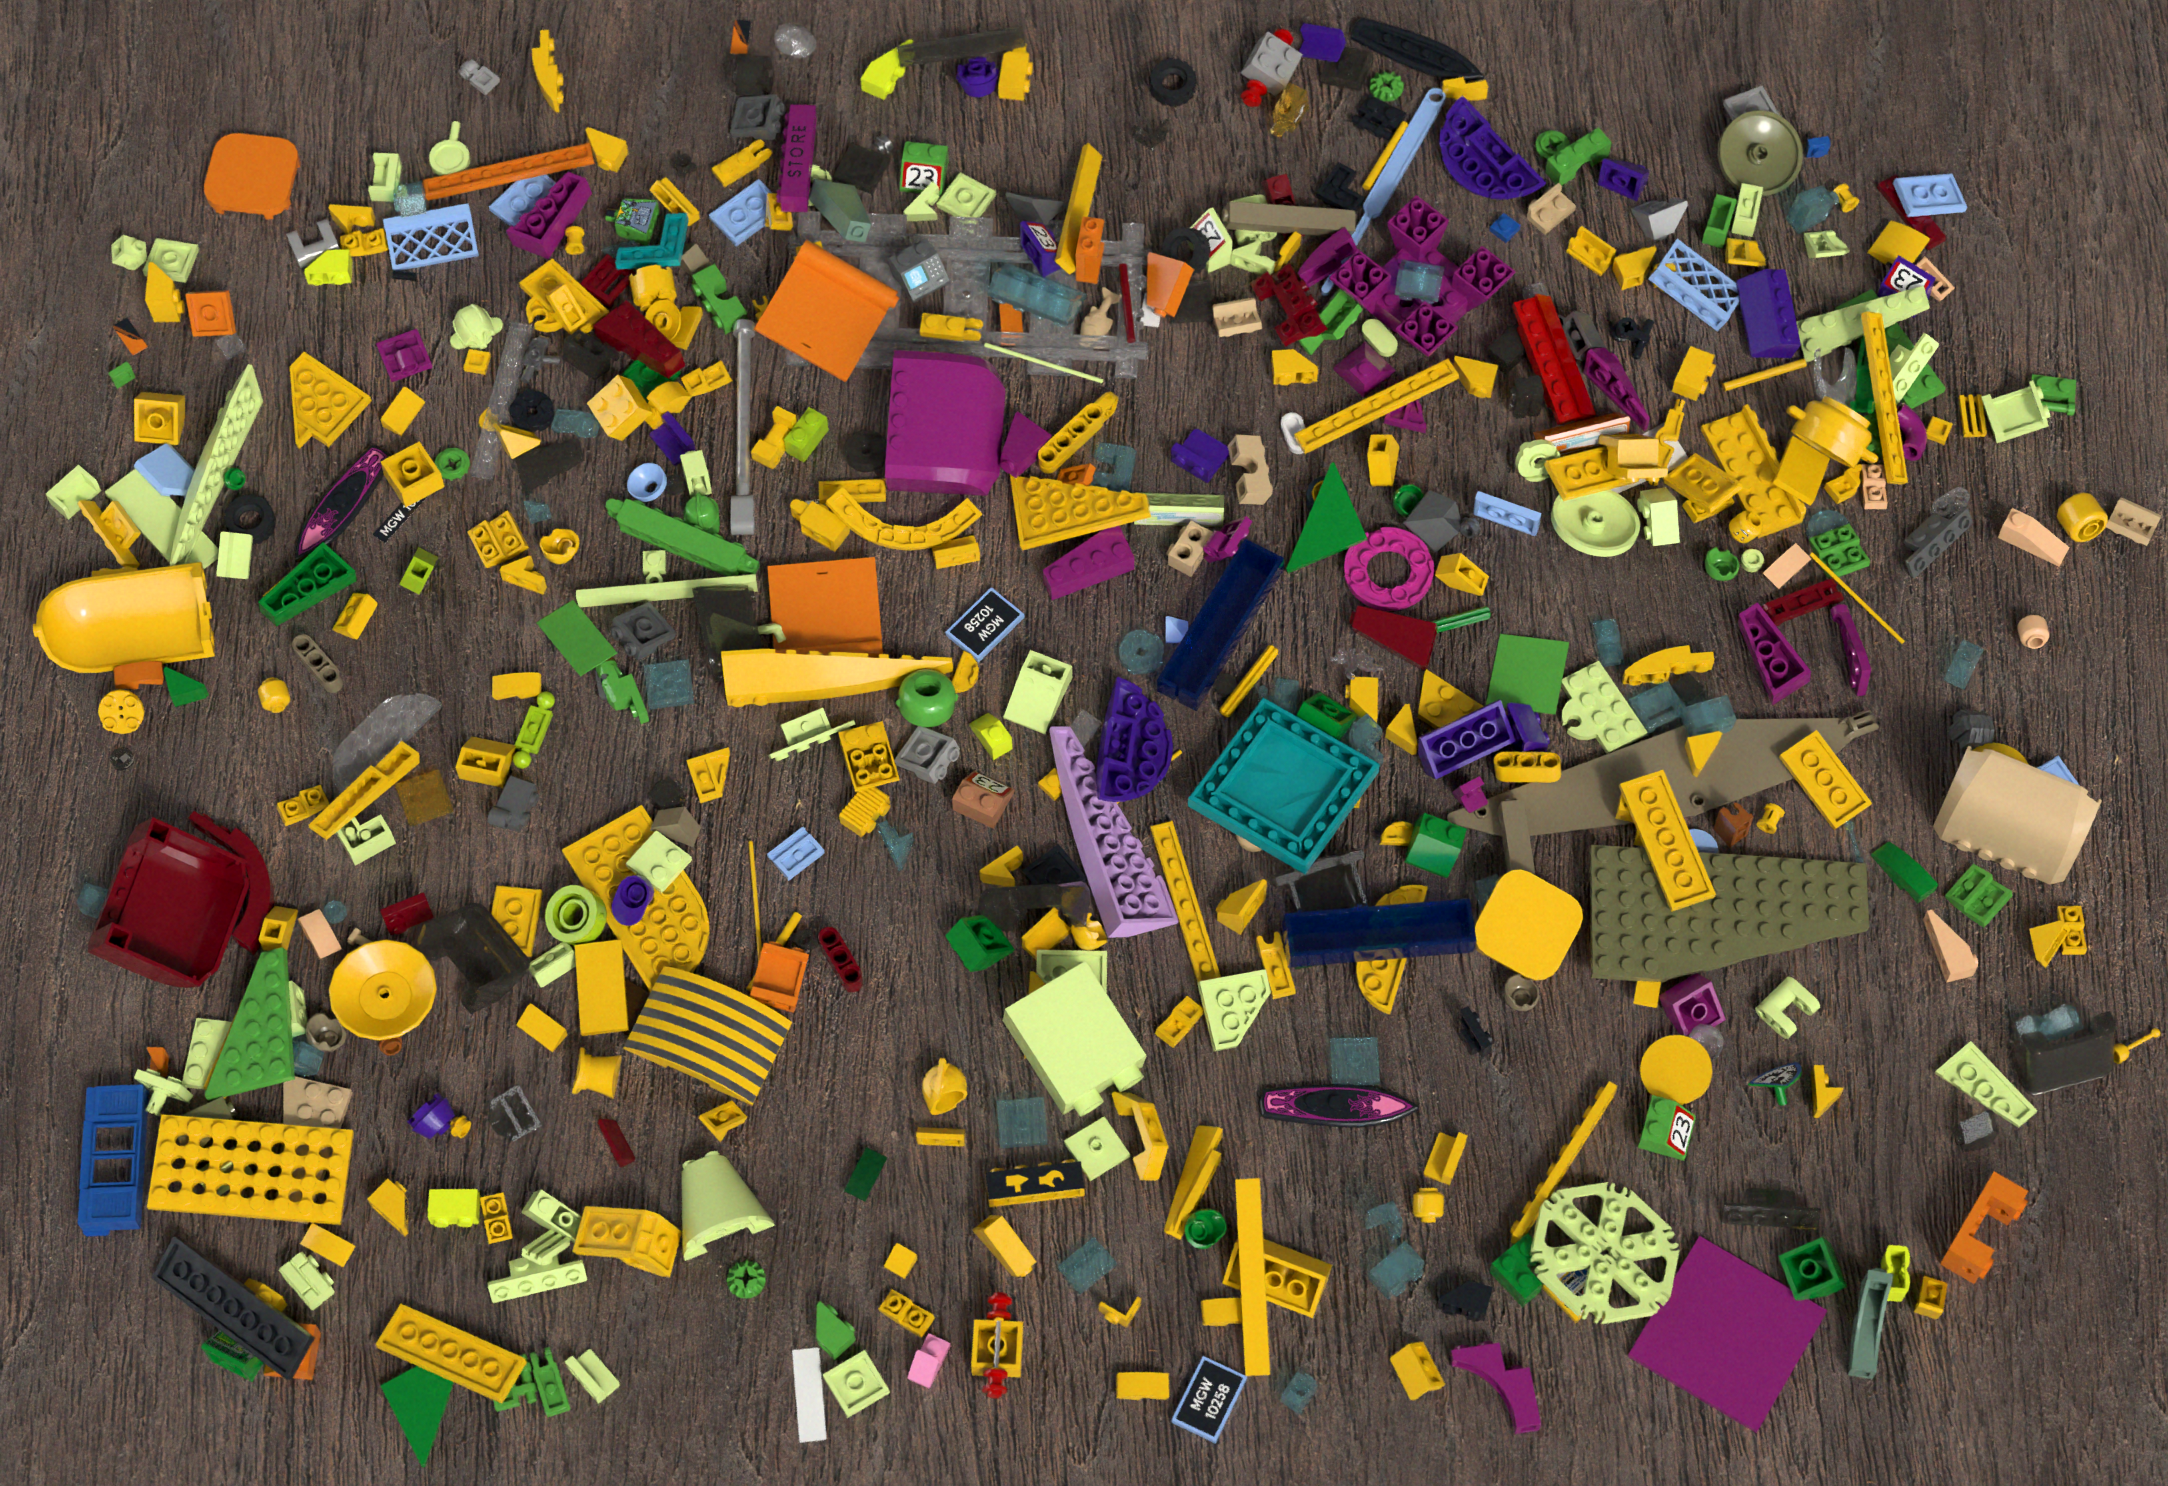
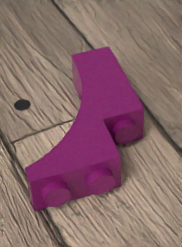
(1513, 1385)

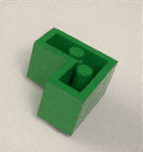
(1514, 1272)

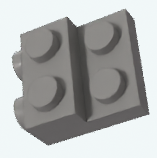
(1749, 101)
(928, 754)

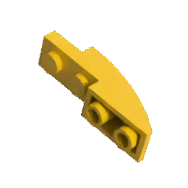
(547, 72)
(1659, 665)

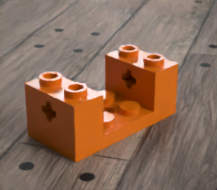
(1998, 1199)

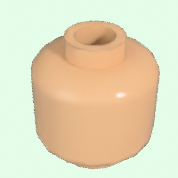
(2033, 631)

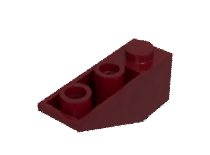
(1279, 193)

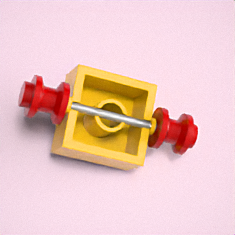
(997, 1346)

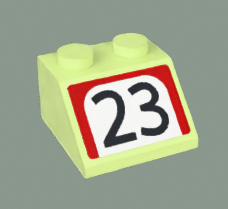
(1218, 238)

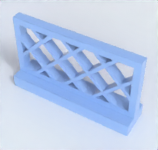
(432, 219)
(1690, 295)

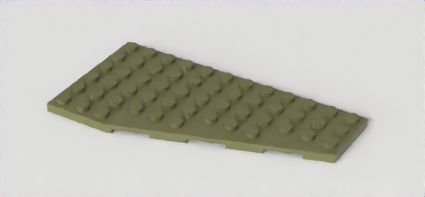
(1757, 911)

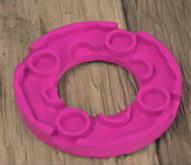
(1396, 541)

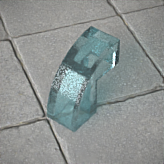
(2053, 1025)

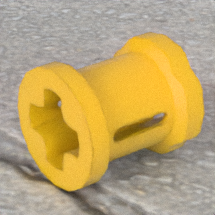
(1846, 199)
(574, 240)
(1770, 818)

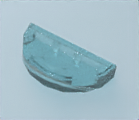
(1824, 522)

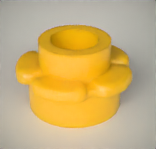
(460, 1126)

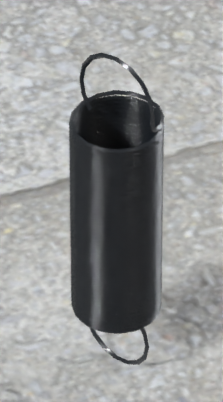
(400, 275)

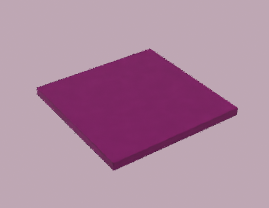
(1727, 1334)

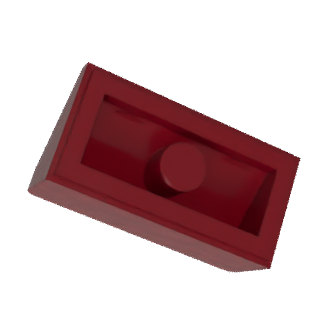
(616, 1142)

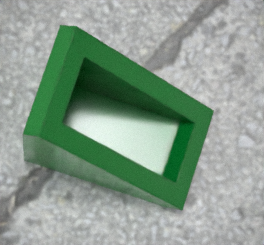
(184, 689)

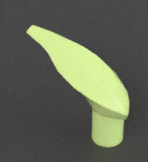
(772, 628)

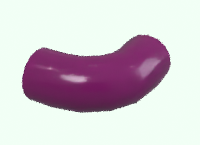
(1913, 431)

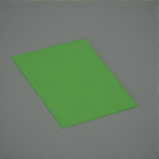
(1528, 672)

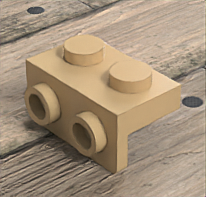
(1236, 317)
(2133, 521)

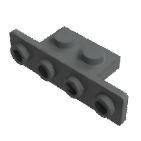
(1933, 538)

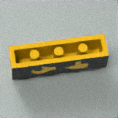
(1035, 1183)

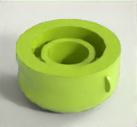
(561, 912)

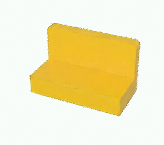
(956, 552)
(1045, 934)
(1445, 1157)
(1416, 1370)

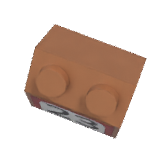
(982, 798)

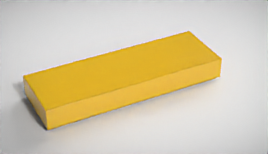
(860, 490)

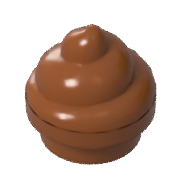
(390, 1046)

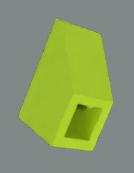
(418, 570)

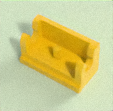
(1591, 251)

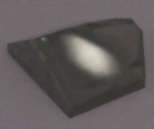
(512, 1114)

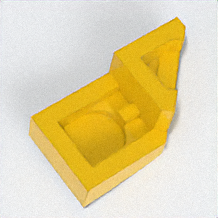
(1845, 485)

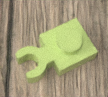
(654, 565)

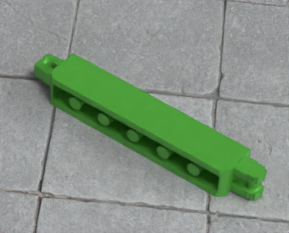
(681, 539)

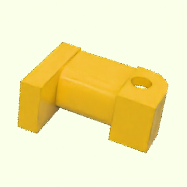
(773, 447)

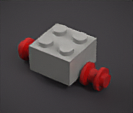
(1269, 66)

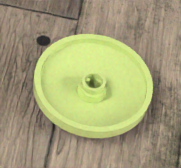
(1596, 523)

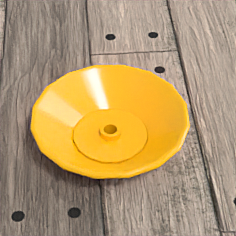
(377, 970)

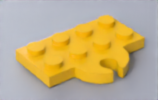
(545, 280)

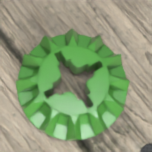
(1386, 93)
(1556, 139)
(456, 456)
(754, 1286)

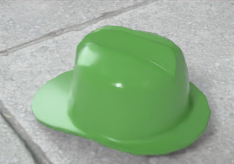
(703, 513)

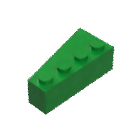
(307, 584)

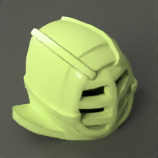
(474, 328)

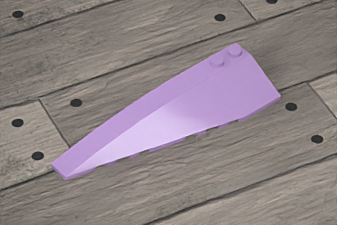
(1117, 870)

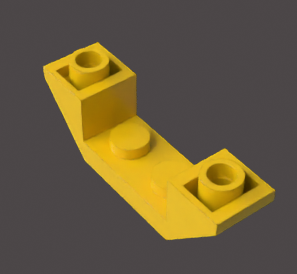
(1150, 1161)

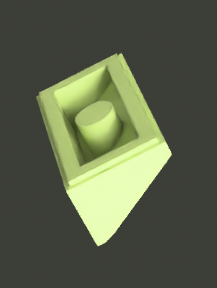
(553, 964)

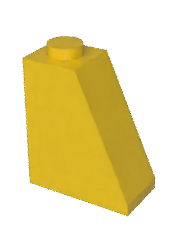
(1005, 1245)

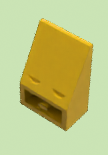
(868, 756)

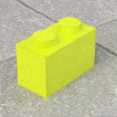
(454, 1207)

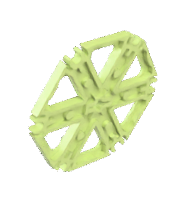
(1603, 1269)

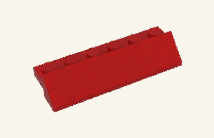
(1552, 359)

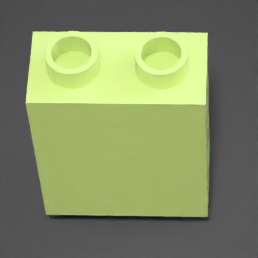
(1075, 1040)

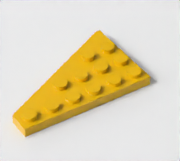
(1059, 511)

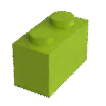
(806, 434)

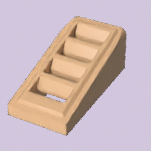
(1927, 266)

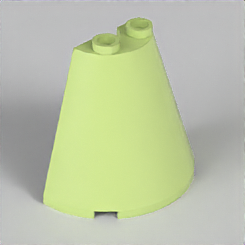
(716, 1204)

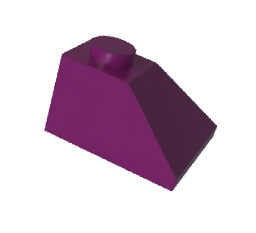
(1364, 369)

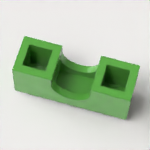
(1590, 149)
(709, 285)

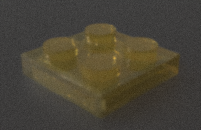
(424, 797)

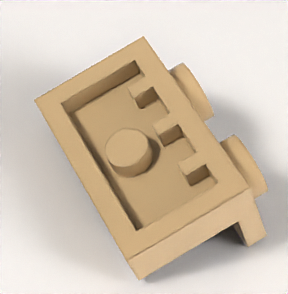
(1550, 209)

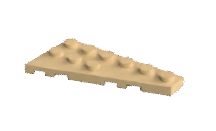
(314, 1106)

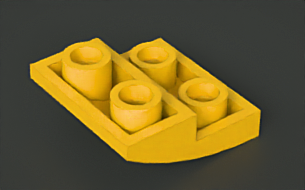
(1898, 241)
(498, 539)

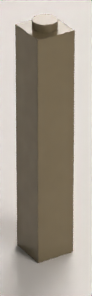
(1287, 218)
(1515, 835)

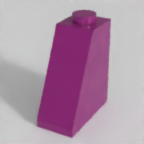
(1022, 445)

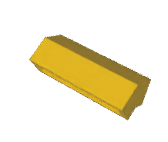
(674, 200)

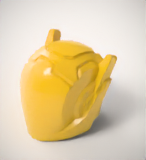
(943, 1087)

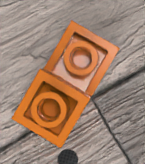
(133, 674)

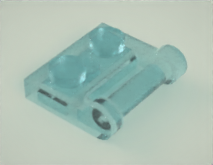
(1654, 701)

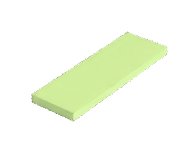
(157, 517)

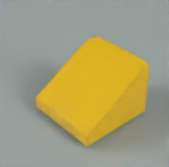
(900, 1260)

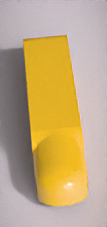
(1073, 439)

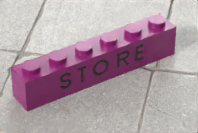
(798, 158)

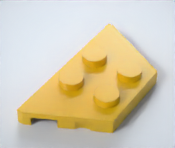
(1442, 702)

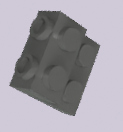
(758, 117)
(641, 630)

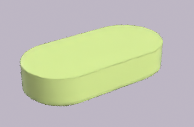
(1379, 337)

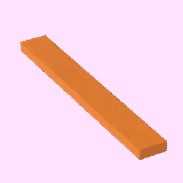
(508, 171)

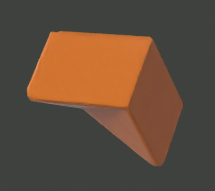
(159, 1060)

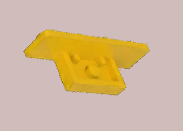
(114, 528)

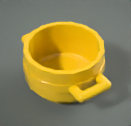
(1834, 431)

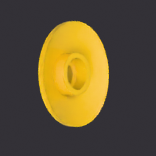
(665, 311)

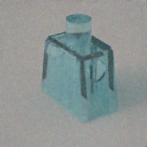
(1811, 208)

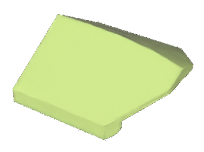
(1824, 244)

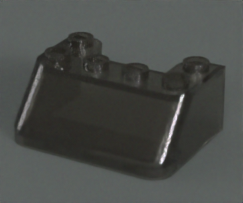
(478, 950)

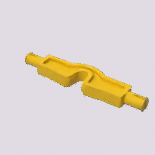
(1669, 432)

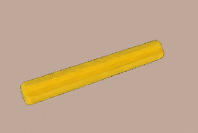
(1248, 681)

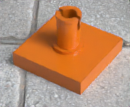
(210, 313)

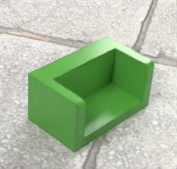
(1719, 221)

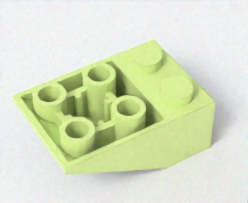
(1038, 692)

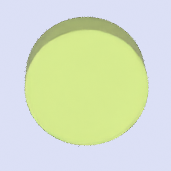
(1752, 560)

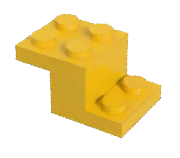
(1633, 457)

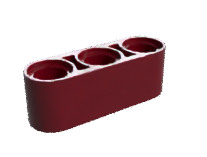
(843, 969)

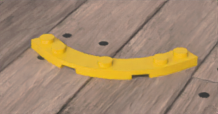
(902, 536)

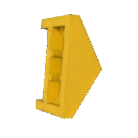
(1743, 253)

